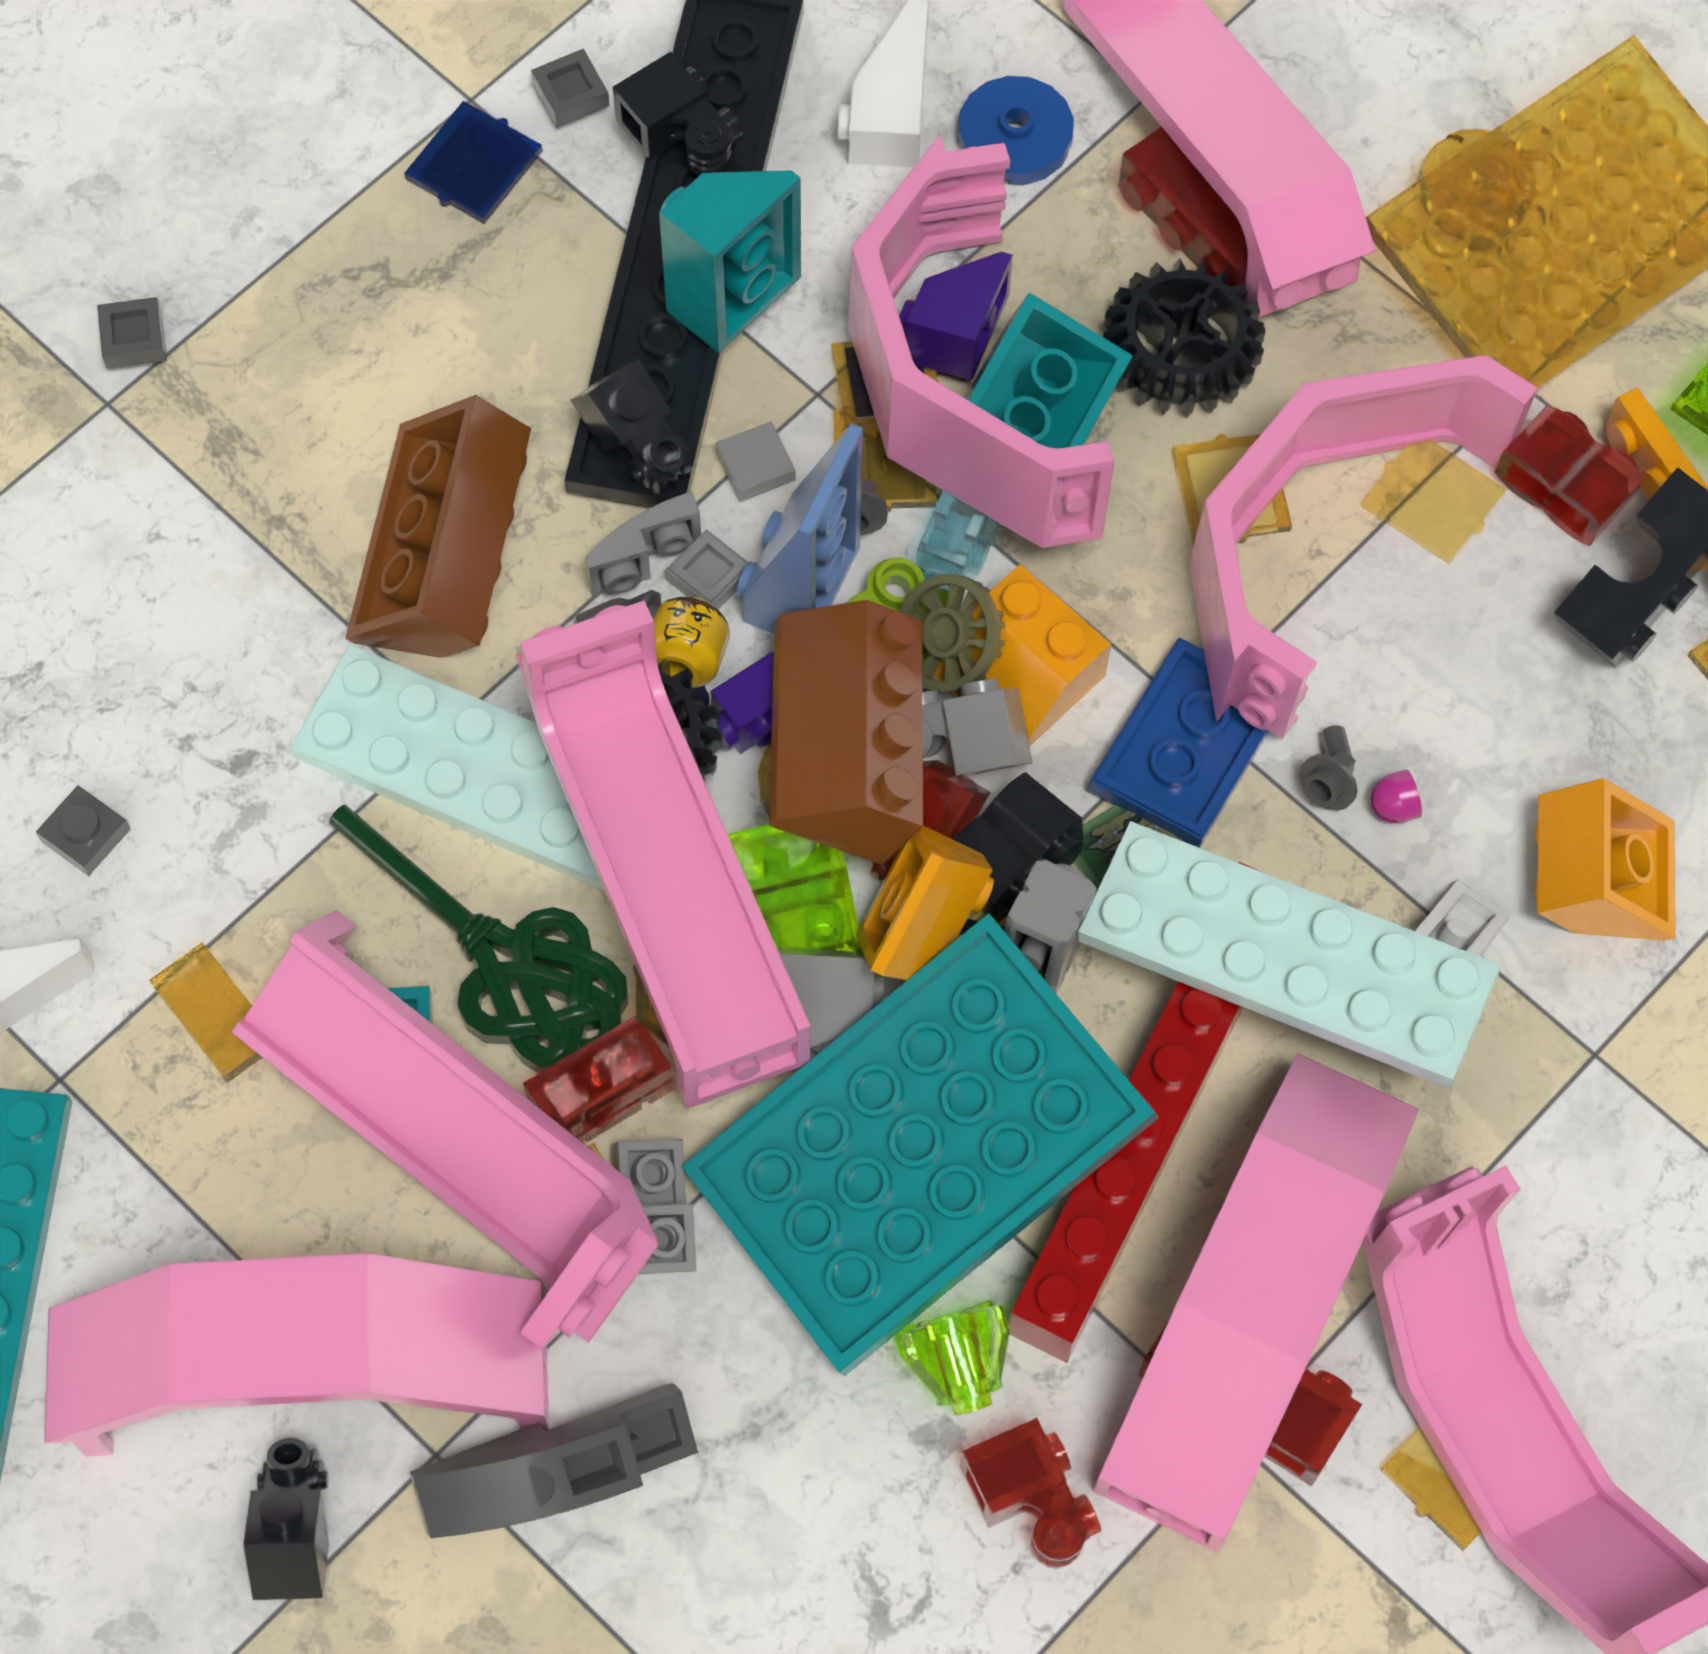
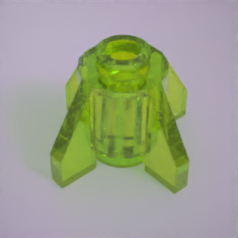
(959, 1355)

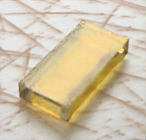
(208, 1009)

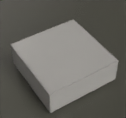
(755, 461)
(707, 570)

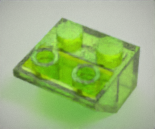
(799, 889)

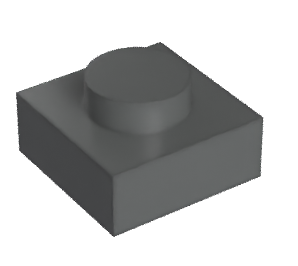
(570, 87)
(131, 332)
(83, 830)

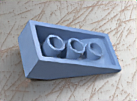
(810, 541)

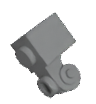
(982, 726)

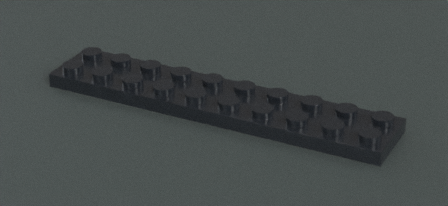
(745, 61)

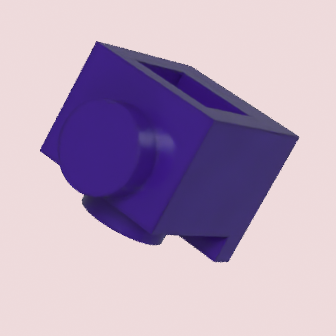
(746, 706)

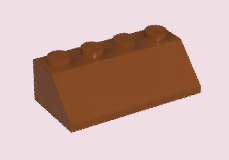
(440, 530)
(848, 728)

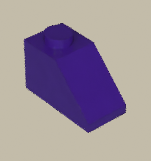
(957, 315)

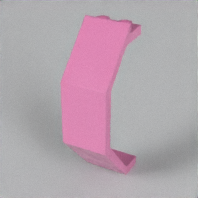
(1327, 421)
(1030, 488)
(1256, 1302)
(292, 1336)
(1508, 1430)

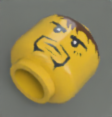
(691, 637)

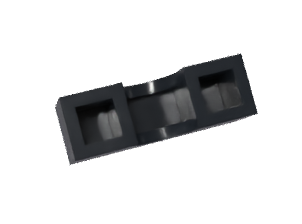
(1618, 615)

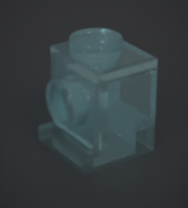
(955, 539)

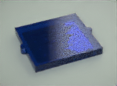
(473, 162)

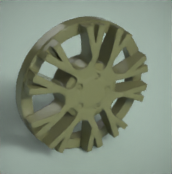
(951, 631)

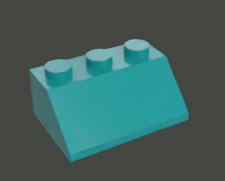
(730, 249)
(1048, 375)

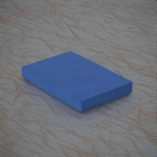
(1173, 755)

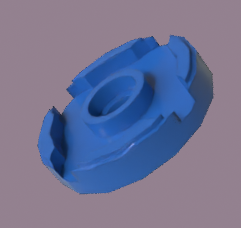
(1036, 147)

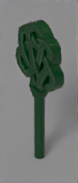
(531, 970)

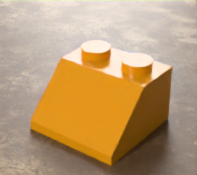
(1045, 652)
(1605, 863)
(923, 903)

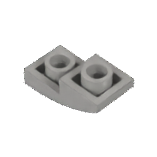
(623, 556)
(660, 1186)

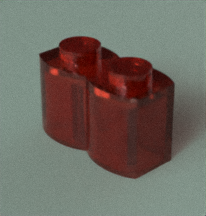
(1569, 474)

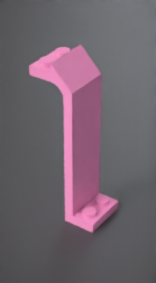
(1243, 138)
(663, 854)
(453, 1128)

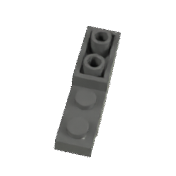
(554, 1470)

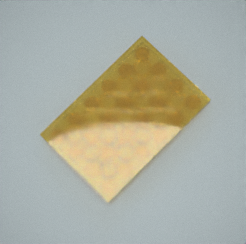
(1559, 219)

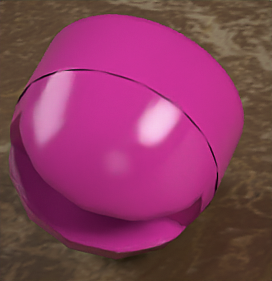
(1396, 798)

